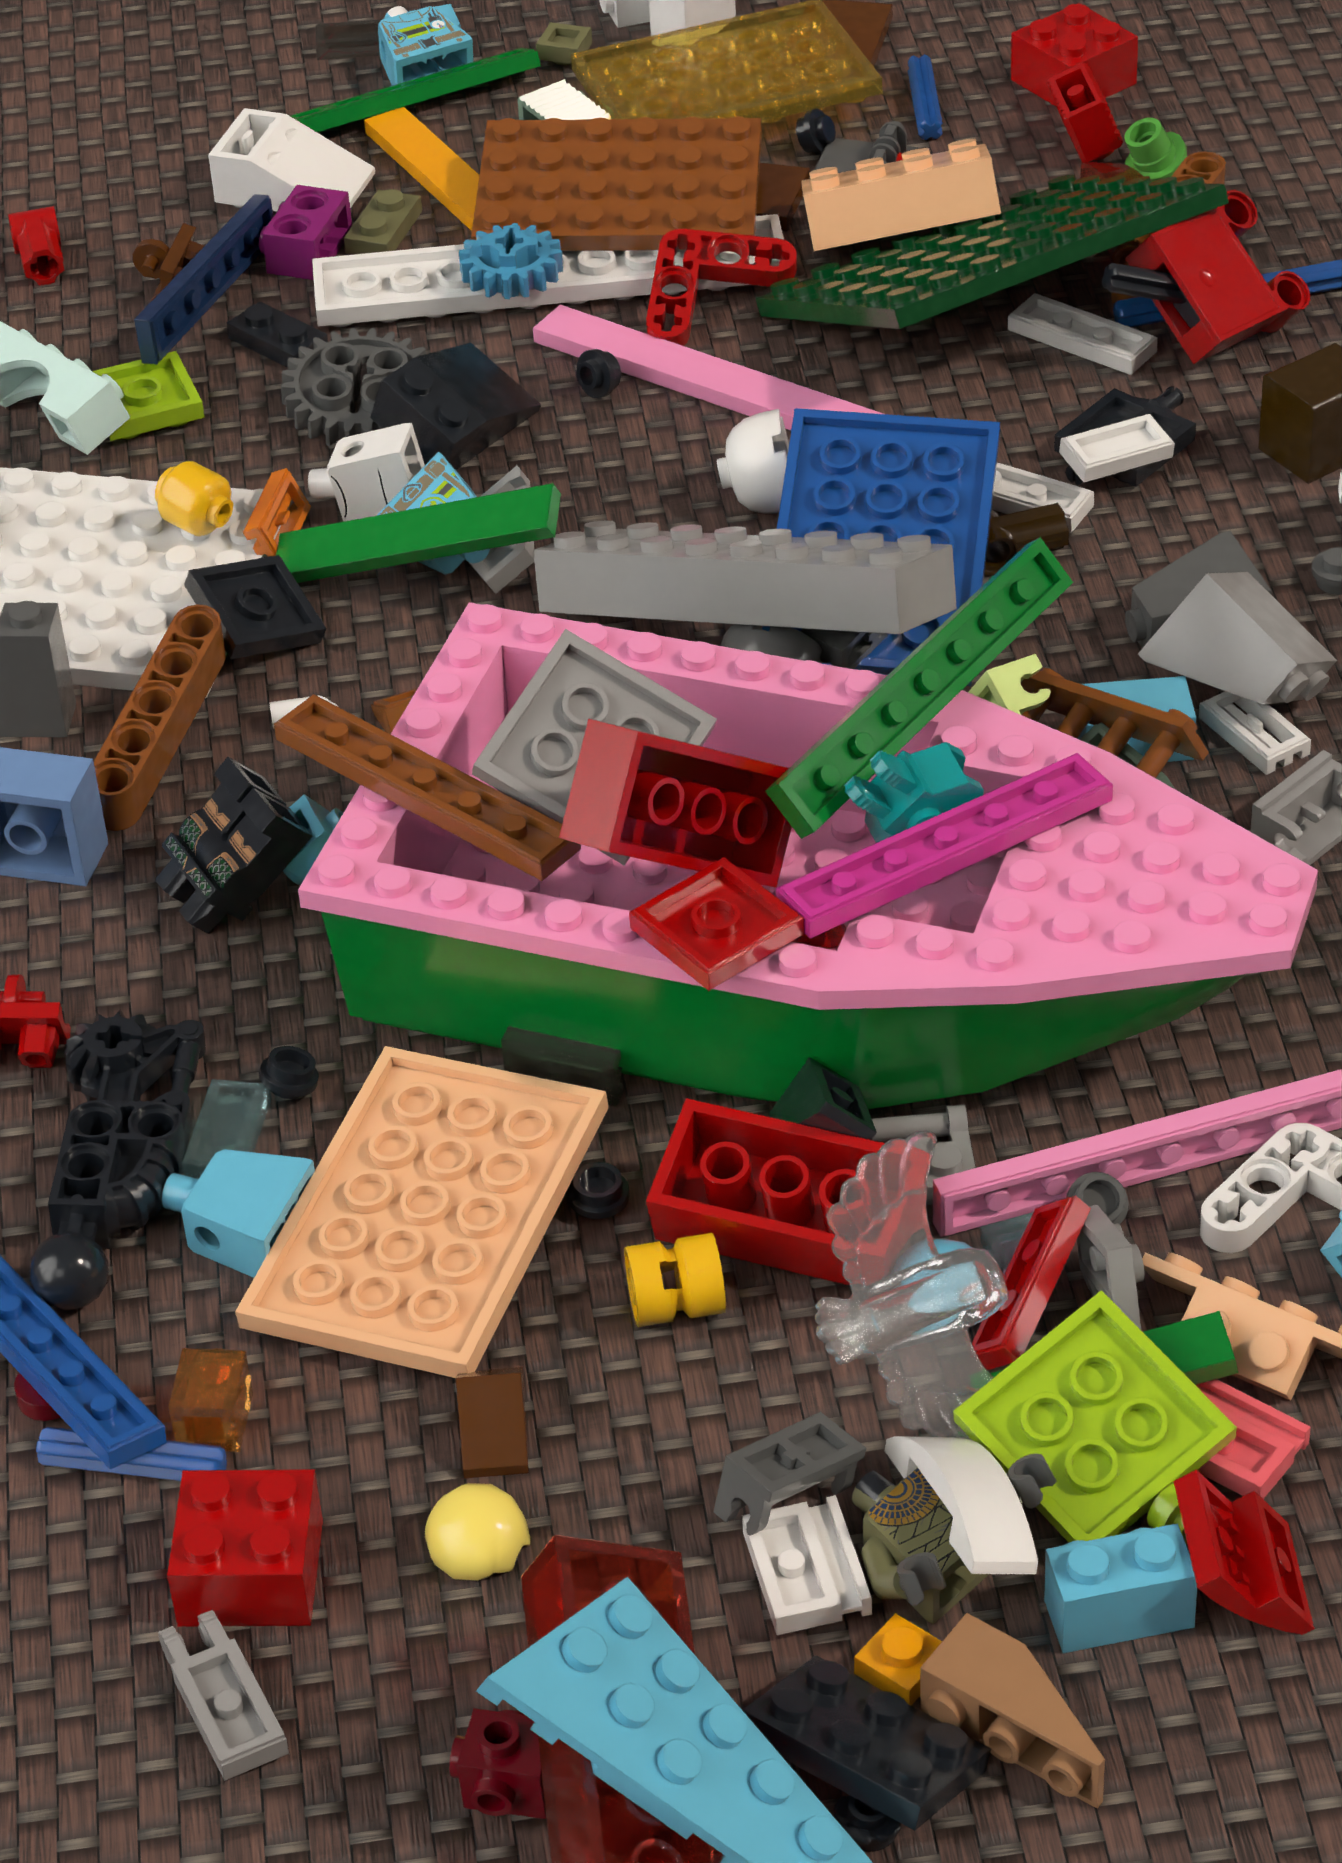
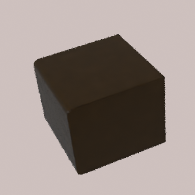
(1304, 414)

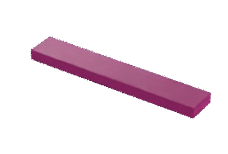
(945, 844)

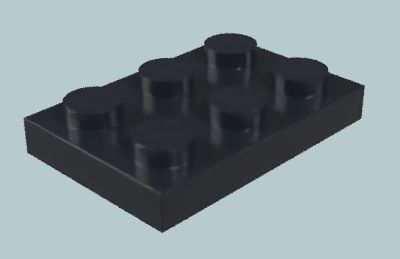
(867, 1741)

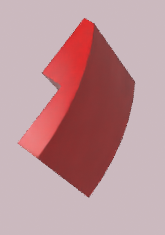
(1243, 1555)

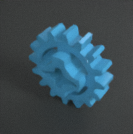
(511, 261)

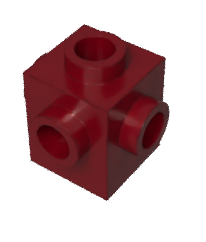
(499, 1765)

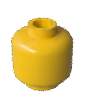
(194, 498)

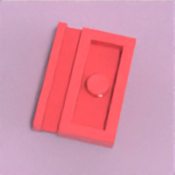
(1262, 1445)

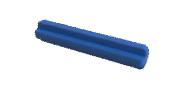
(924, 97)
(67, 1450)

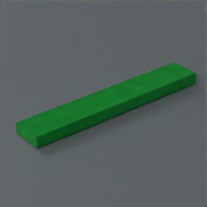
(418, 89)
(421, 533)

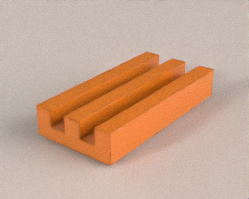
(272, 512)

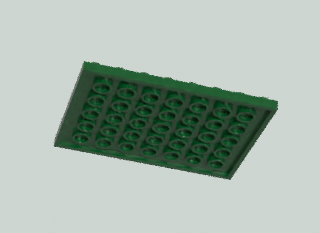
(989, 253)

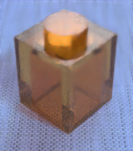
(211, 1398)

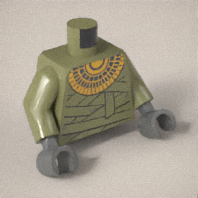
(910, 1532)

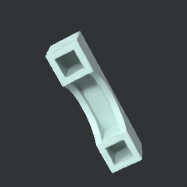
(75, 399)

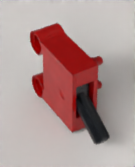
(1208, 280)

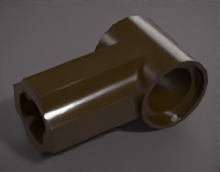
(1015, 530)

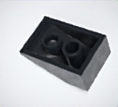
(454, 403)

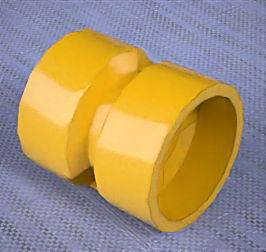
(696, 1274)

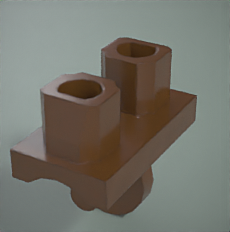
(159, 261)

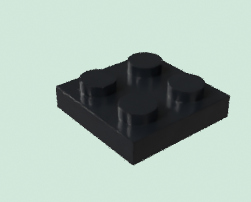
(257, 606)

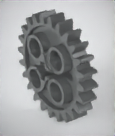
(326, 382)

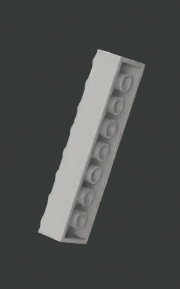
(747, 577)

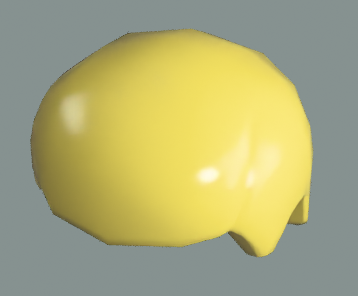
(476, 1532)

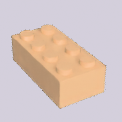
(900, 195)

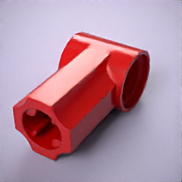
(38, 242)

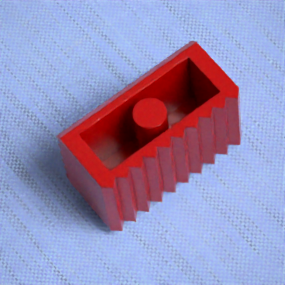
(1085, 112)

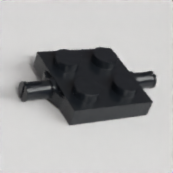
(1120, 406)

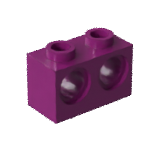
(305, 228)

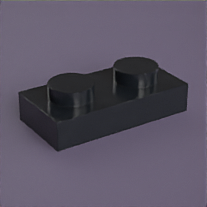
(272, 333)

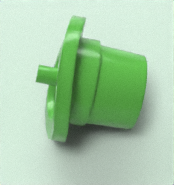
(1153, 149)

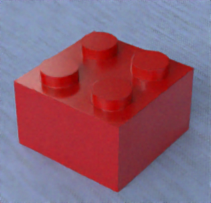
(1069, 39)
(246, 1547)

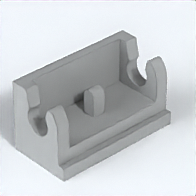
(1303, 810)

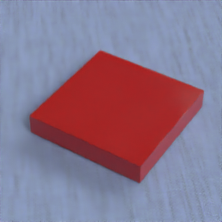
(716, 923)

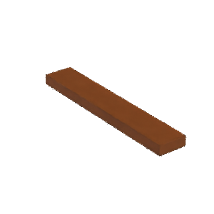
(426, 786)

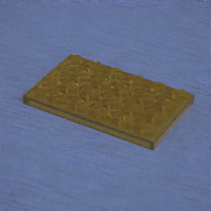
(732, 67)

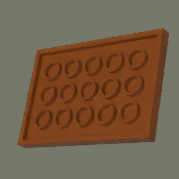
(619, 179)

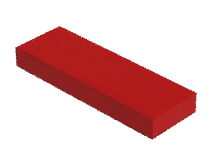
(1030, 1280)

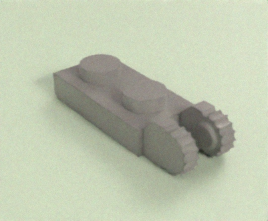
(224, 1699)

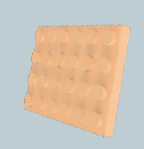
(424, 1212)

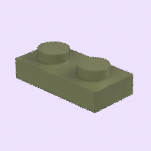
(383, 222)

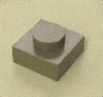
(561, 41)

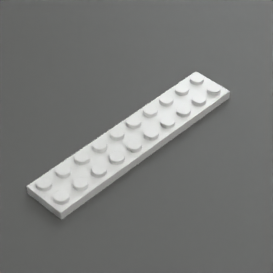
(431, 285)

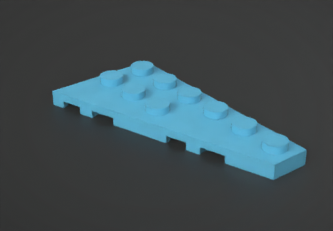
(667, 1734)

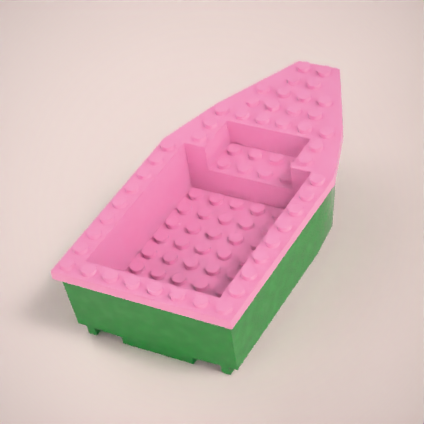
(923, 1000)

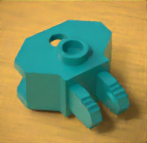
(912, 788)

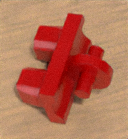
(31, 1023)

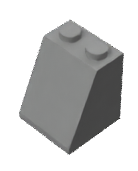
(1240, 642)

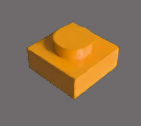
(895, 1657)

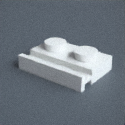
(808, 1567)

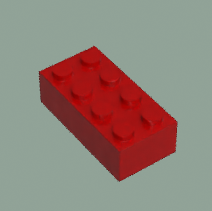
(675, 803)
(755, 1187)

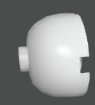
(756, 461)

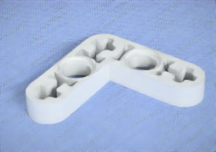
(1311, 1171)

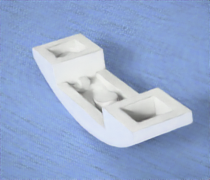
(987, 1515)

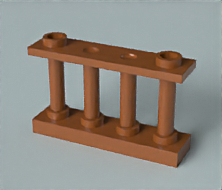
(1125, 719)

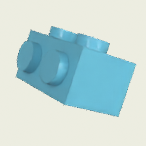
(1120, 1588)

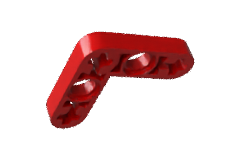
(700, 263)

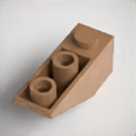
(1008, 1703)

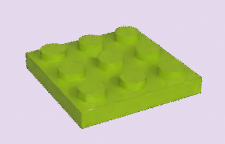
(1104, 1417)

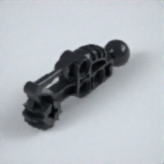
(114, 1147)

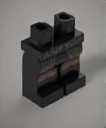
(231, 848)

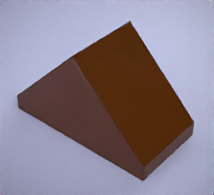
(492, 1422)

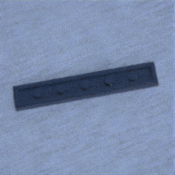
(202, 281)

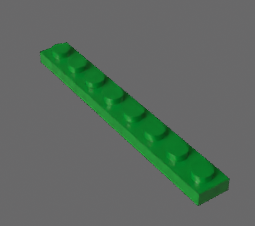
(919, 686)

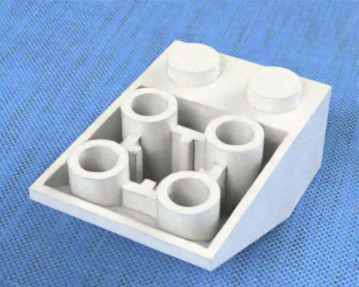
(274, 154)

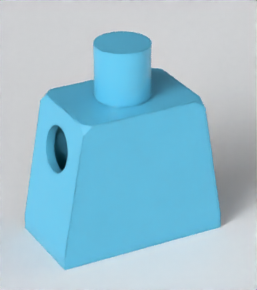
(238, 1205)

